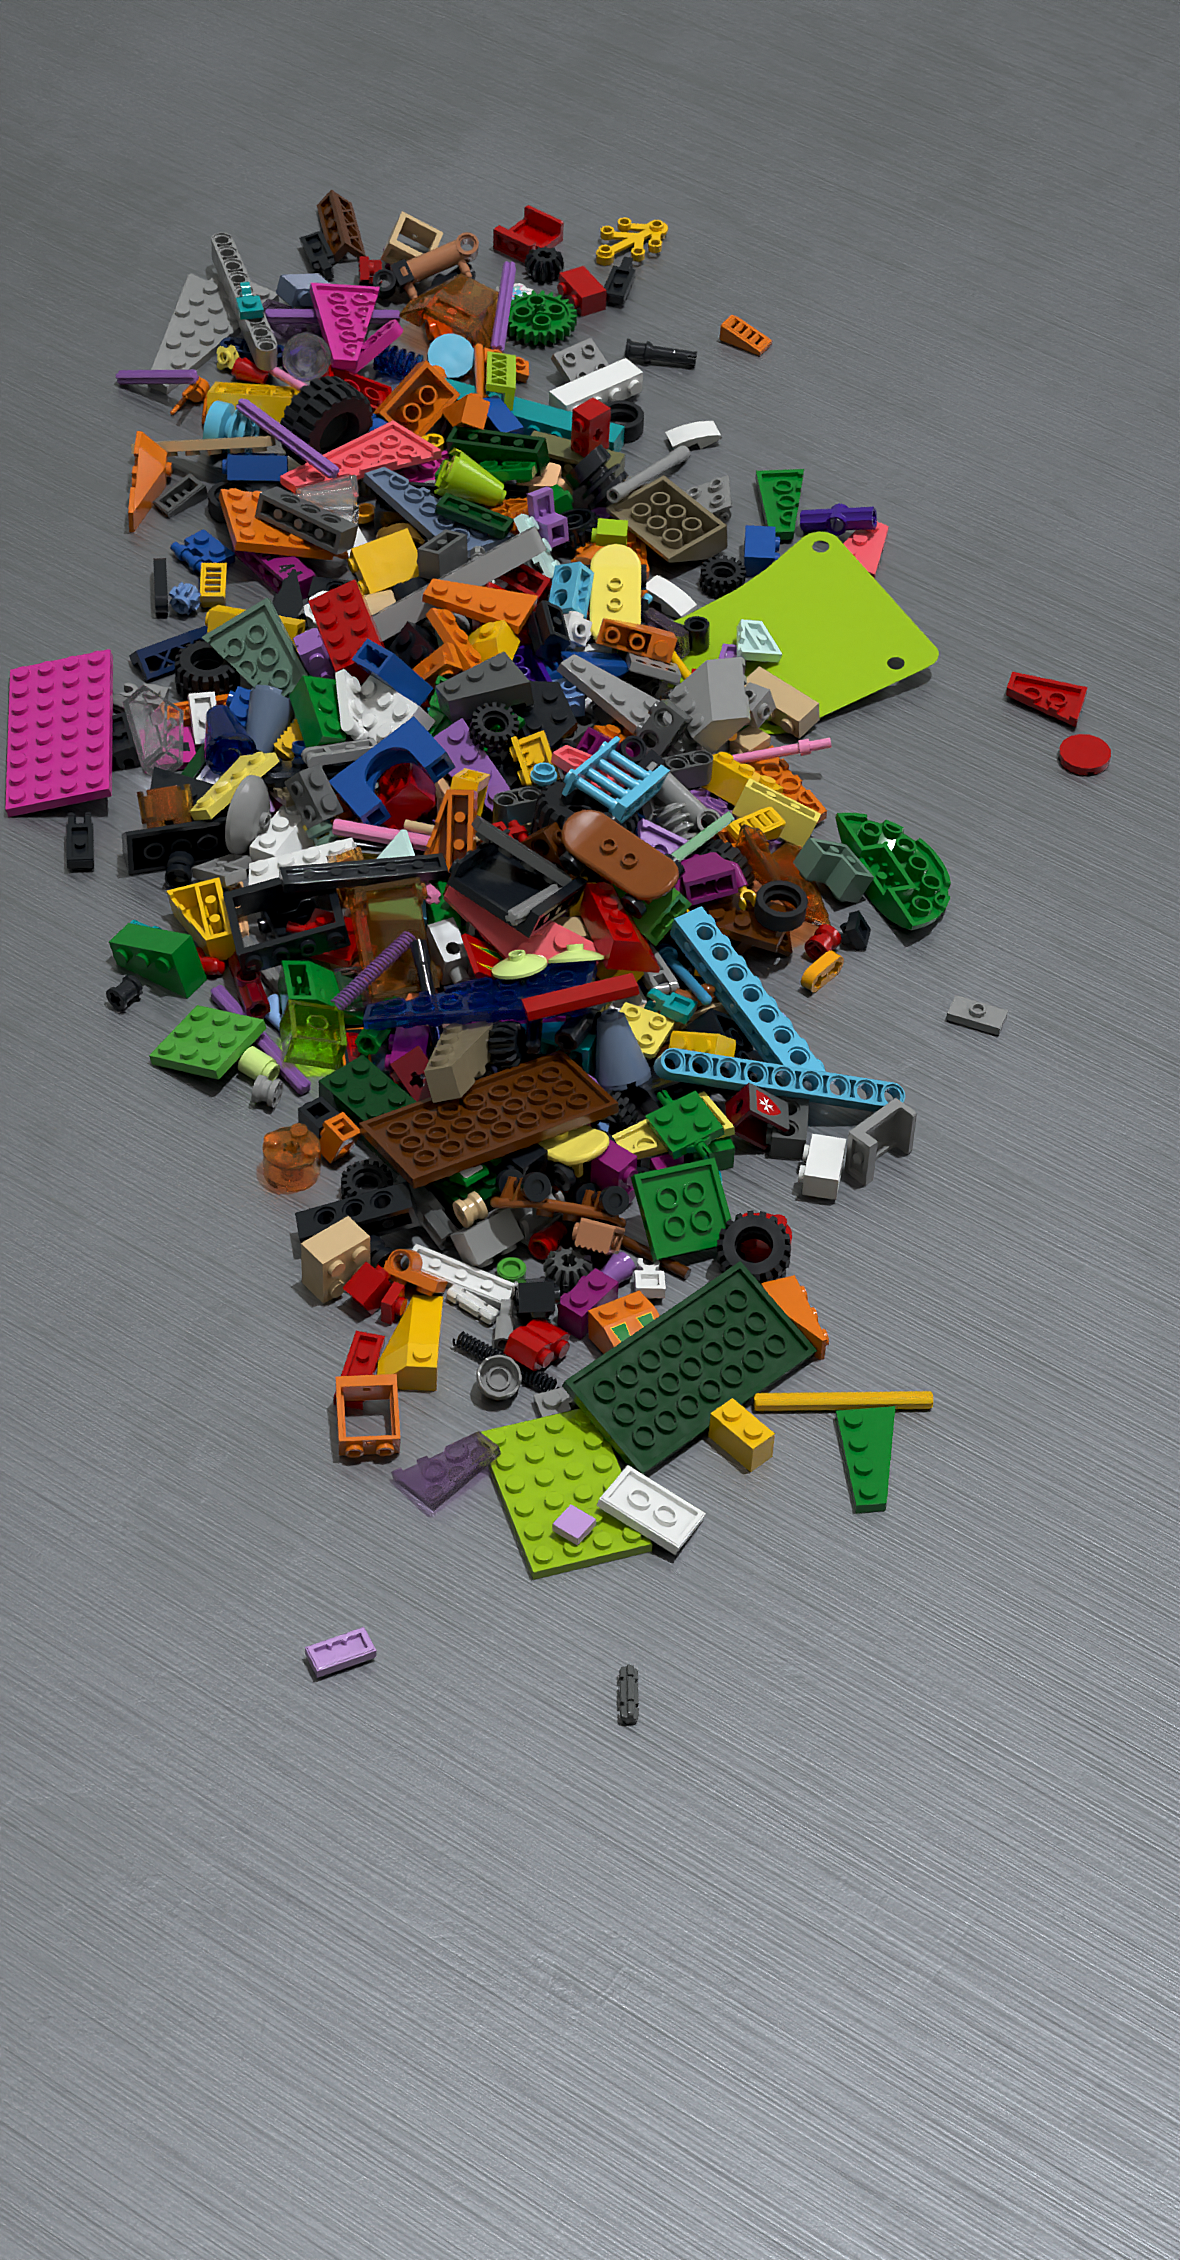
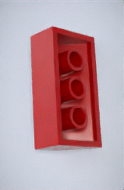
(615, 931)

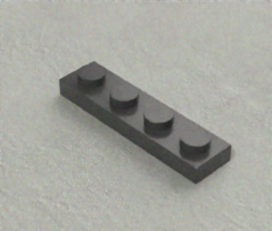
(510, 847)

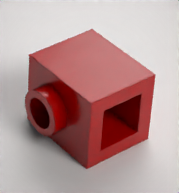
(368, 1286)

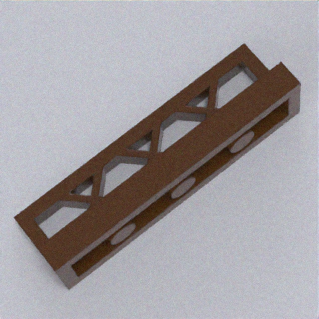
(340, 226)

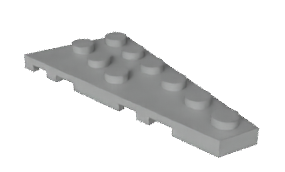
(619, 699)

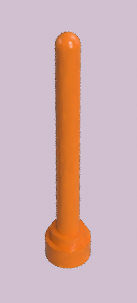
(480, 370)

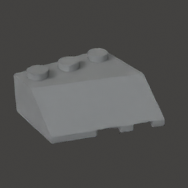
(715, 701)

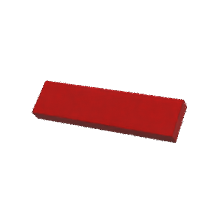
(580, 996)

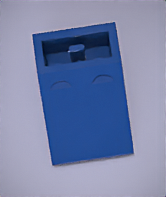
(608, 662)

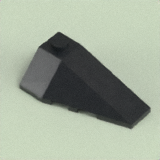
(721, 1023)

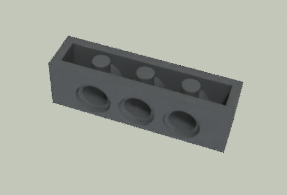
(306, 520)

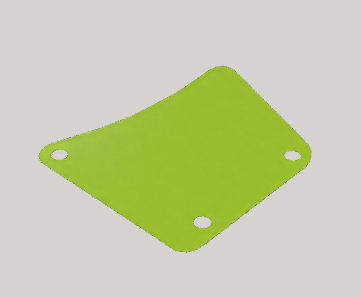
(826, 621)

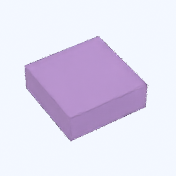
(574, 1524)

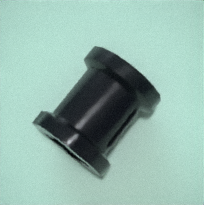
(124, 992)

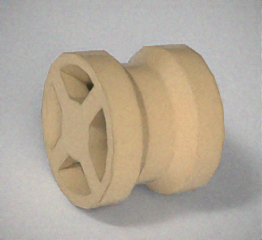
(470, 1209)

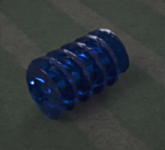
(396, 362)

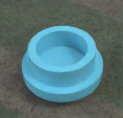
(543, 774)

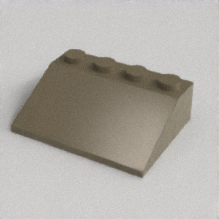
(671, 522)

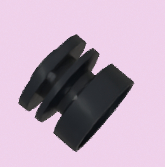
(595, 476)

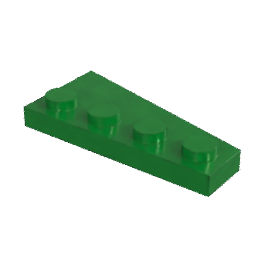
(866, 1451)

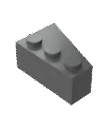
(487, 682)

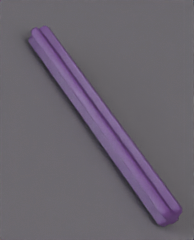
(503, 306)
(310, 316)
(287, 438)
(264, 1042)

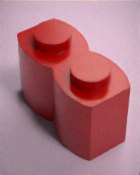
(537, 1344)

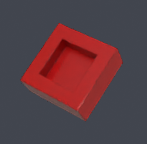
(393, 1303)

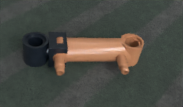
(407, 273)

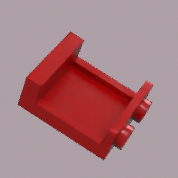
(533, 230)

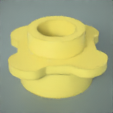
(226, 357)

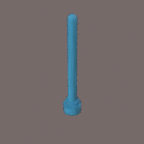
(670, 956)

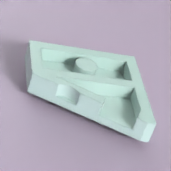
(756, 642)

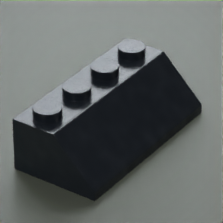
(150, 848)

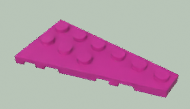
(344, 319)

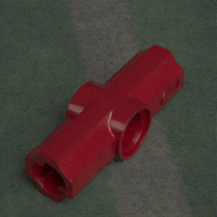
(249, 990)

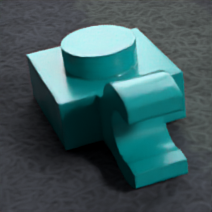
(248, 305)
(673, 1006)

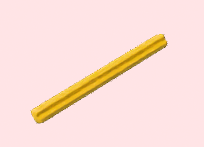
(842, 1400)

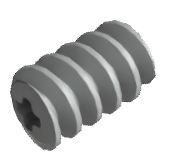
(673, 820)

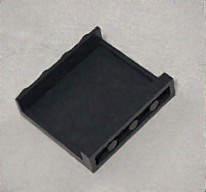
(503, 883)

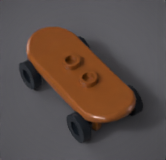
(618, 857)
(534, 1188)

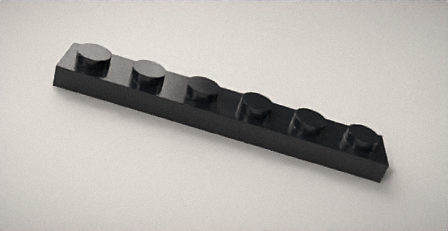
(362, 872)

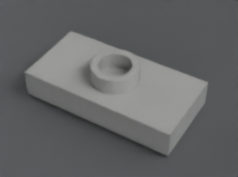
(977, 1015)

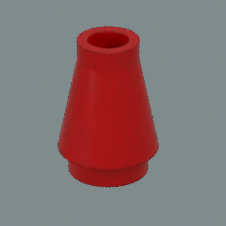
(247, 371)
(547, 1240)

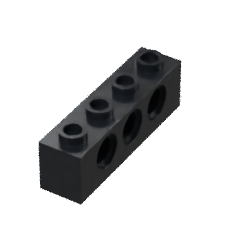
(376, 1212)

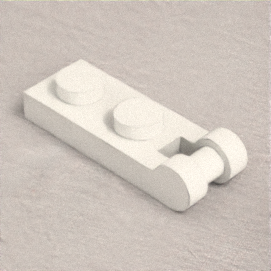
(350, 705)

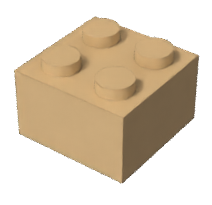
(333, 1258)

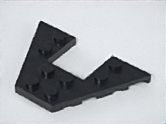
(548, 713)

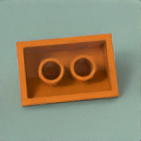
(418, 399)

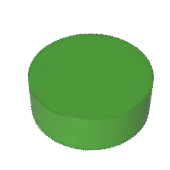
(511, 1269)

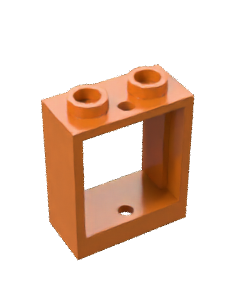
(362, 1389)

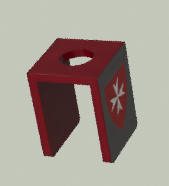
(757, 1110)

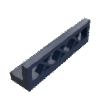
(165, 647)

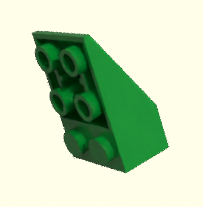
(310, 984)

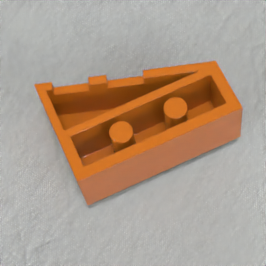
(453, 829)

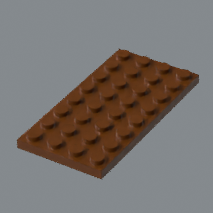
(489, 1120)

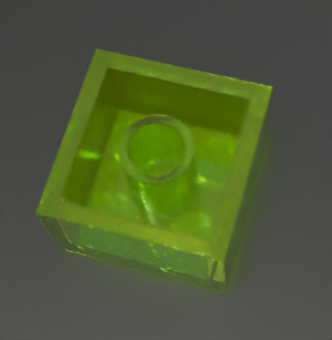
(313, 1034)

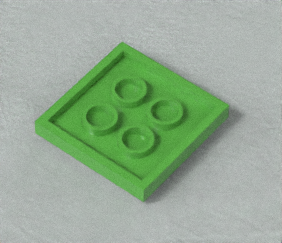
(207, 1042)

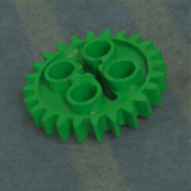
(541, 317)

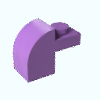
(551, 524)

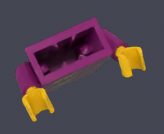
(712, 878)

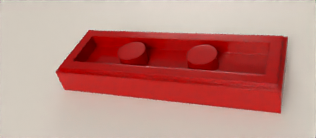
(362, 1360)

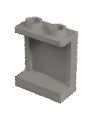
(877, 1135)

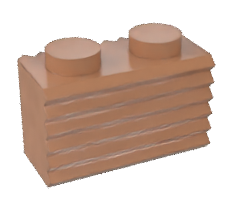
(598, 1236)

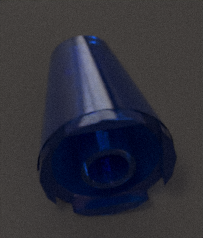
(225, 739)

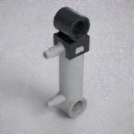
(672, 789)

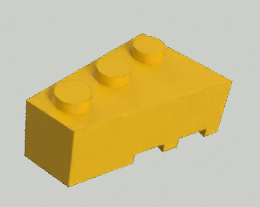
(204, 916)

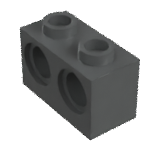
(665, 734)
(792, 1142)

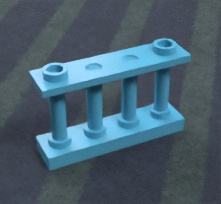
(627, 800)

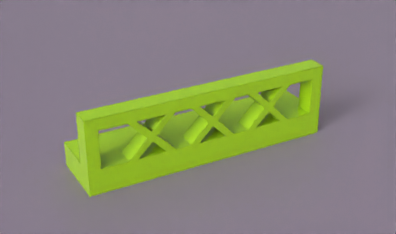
(501, 376)

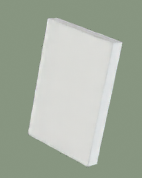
(651, 1509)

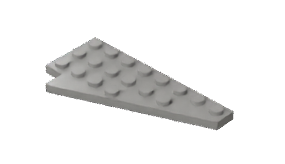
(198, 326)

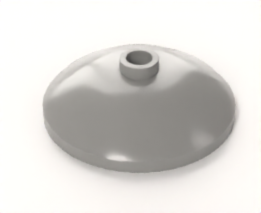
(247, 814)

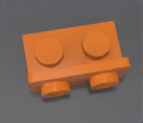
(441, 662)

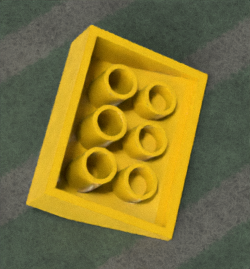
(269, 398)

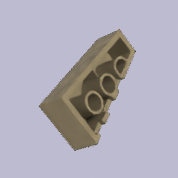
(458, 1060)

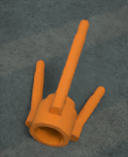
(196, 393)

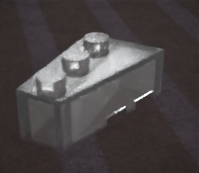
(155, 730)

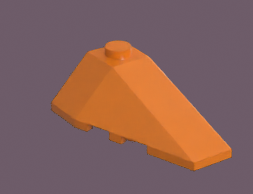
(148, 478)

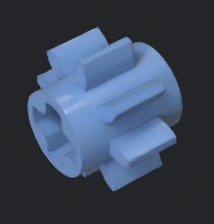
(184, 598)

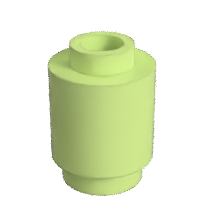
(256, 1063)

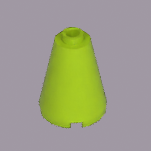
(469, 481)

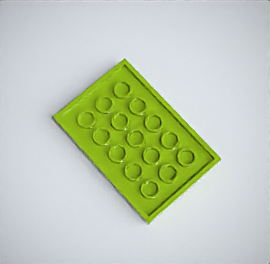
(543, 1472)

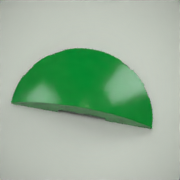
(908, 874)

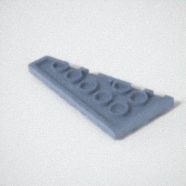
(419, 509)

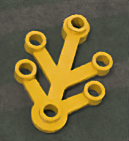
(653, 230)

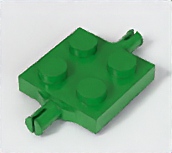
(684, 1125)

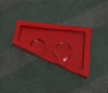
(1048, 696)

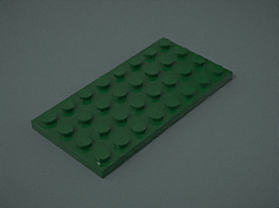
(670, 1375)

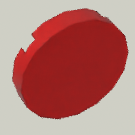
(1084, 754)

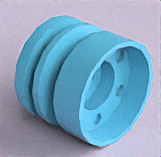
(226, 422)

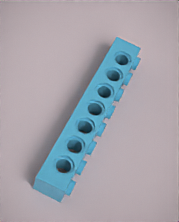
(720, 965)

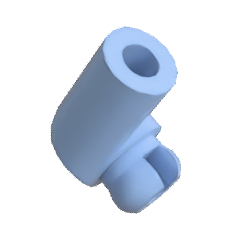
(274, 1015)

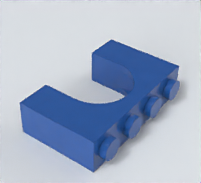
(405, 745)

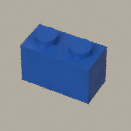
(760, 549)

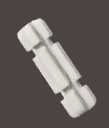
(472, 1304)

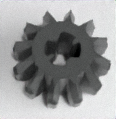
(567, 1267)

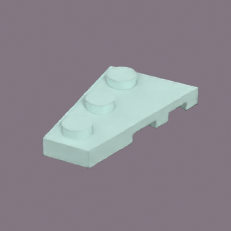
(543, 560)

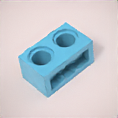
(572, 587)

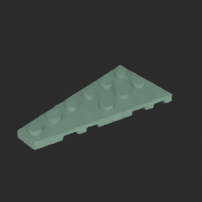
(259, 648)

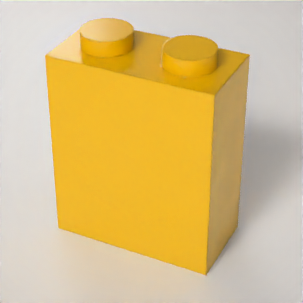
(384, 562)

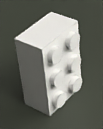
(387, 710)

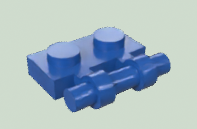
(202, 549)

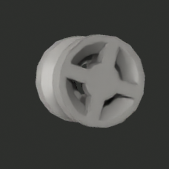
(267, 1091)

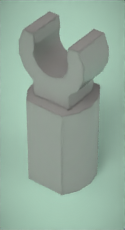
(504, 1324)

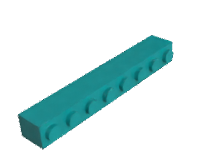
(543, 417)

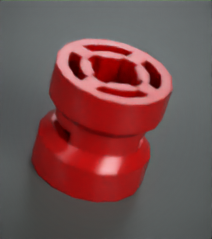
(824, 939)

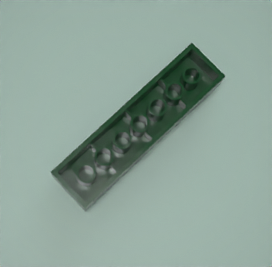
(367, 1092)

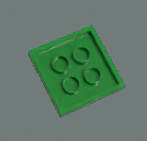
(681, 1208)

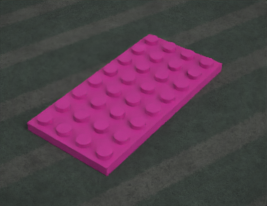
(60, 733)

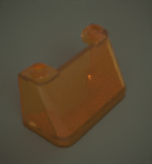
(378, 918)

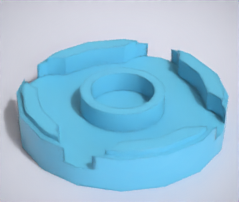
(452, 354)

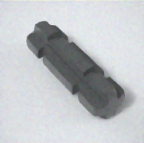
(628, 1694)

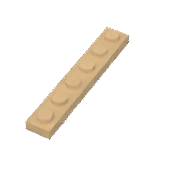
(215, 445)

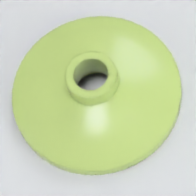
(575, 953)
(519, 965)

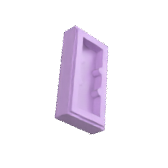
(340, 1652)

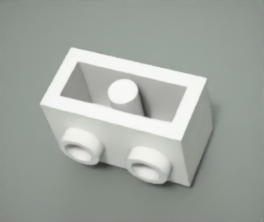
(823, 1166)

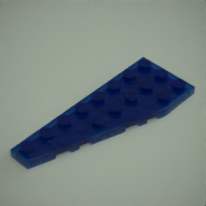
(479, 999)

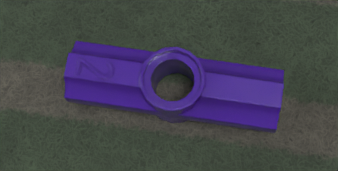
(849, 519)

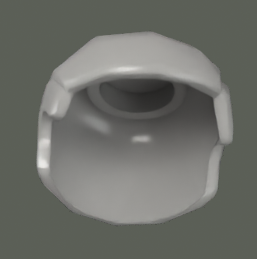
(498, 1377)

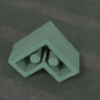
(834, 866)

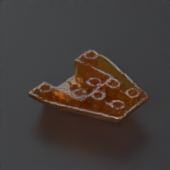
(460, 305)
(780, 866)

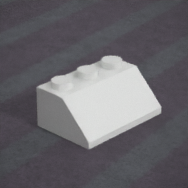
(282, 836)

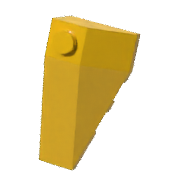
(494, 639)
(415, 1345)

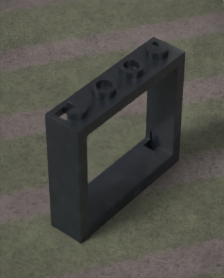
(292, 947)

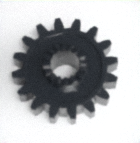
(579, 527)

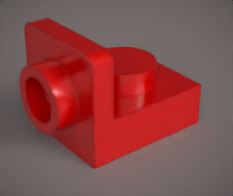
(367, 269)

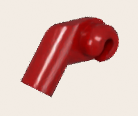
(211, 965)

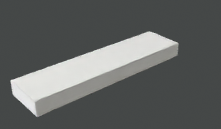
(476, 1281)

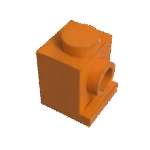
(338, 1137)

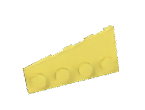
(223, 790)
(644, 1143)

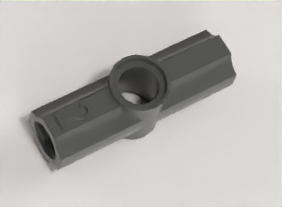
(432, 1216)

